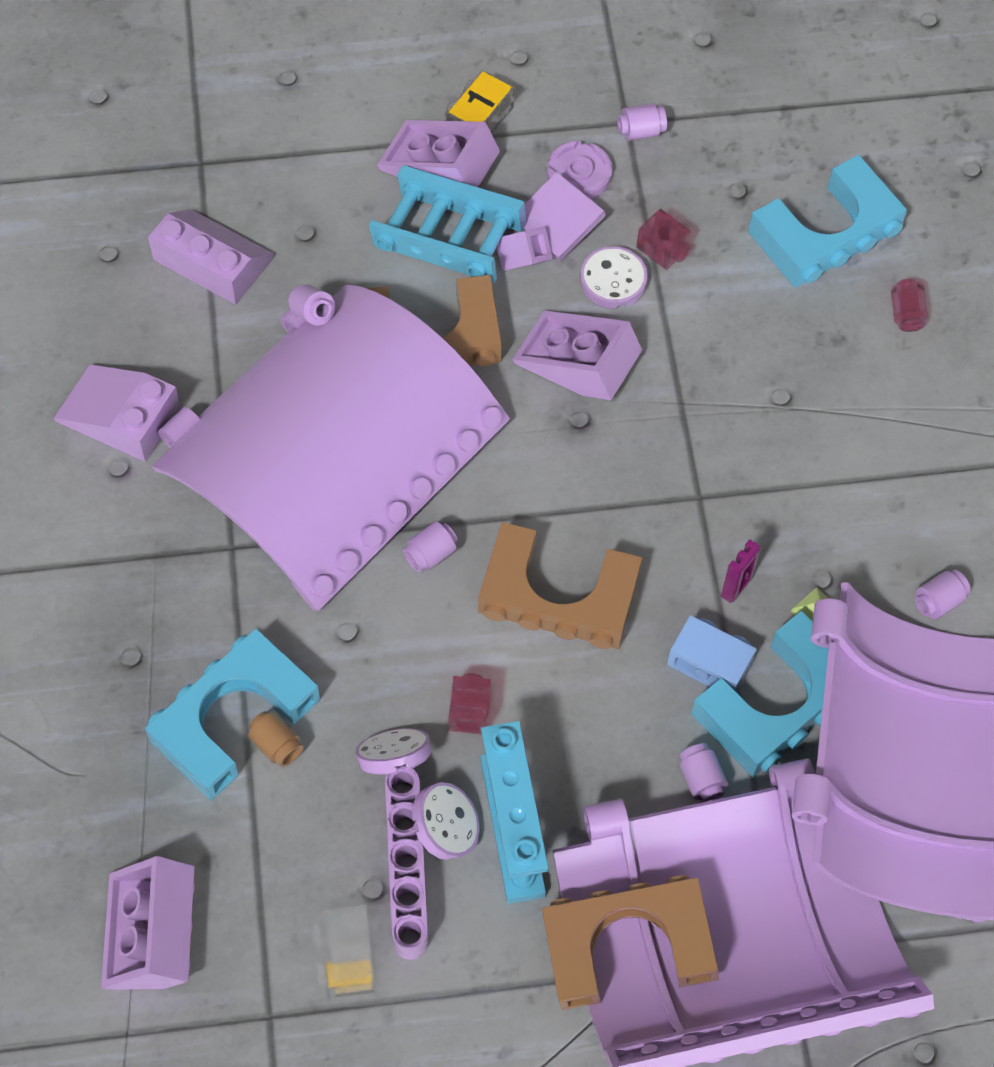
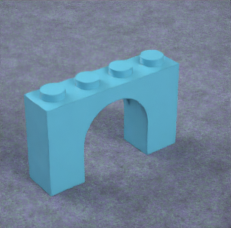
(807, 254)
(251, 667)
(760, 738)

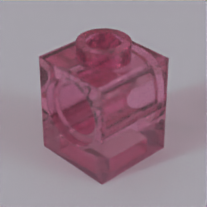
(656, 231)
(469, 703)

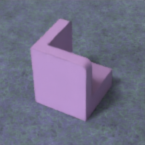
(524, 248)

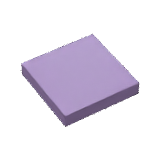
(564, 212)

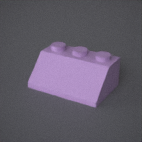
(208, 253)
(148, 925)

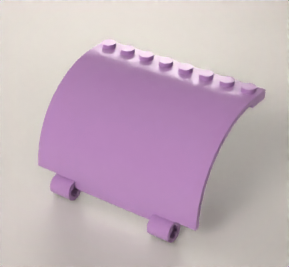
(335, 438)
(903, 761)
(786, 938)

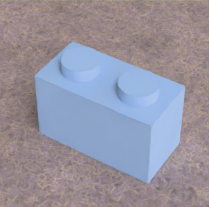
(710, 654)

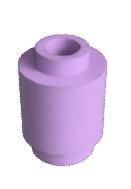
(642, 121)
(311, 304)
(430, 546)
(942, 594)
(703, 773)

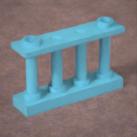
(454, 196)
(513, 812)

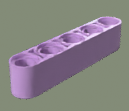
(400, 878)

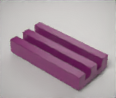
(740, 571)

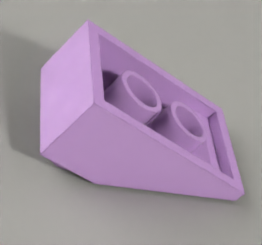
(442, 148)
(580, 352)
(120, 408)

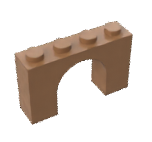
(477, 332)
(595, 618)
(672, 907)

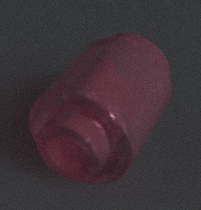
(909, 305)

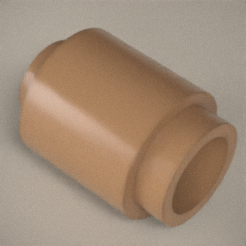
(275, 738)

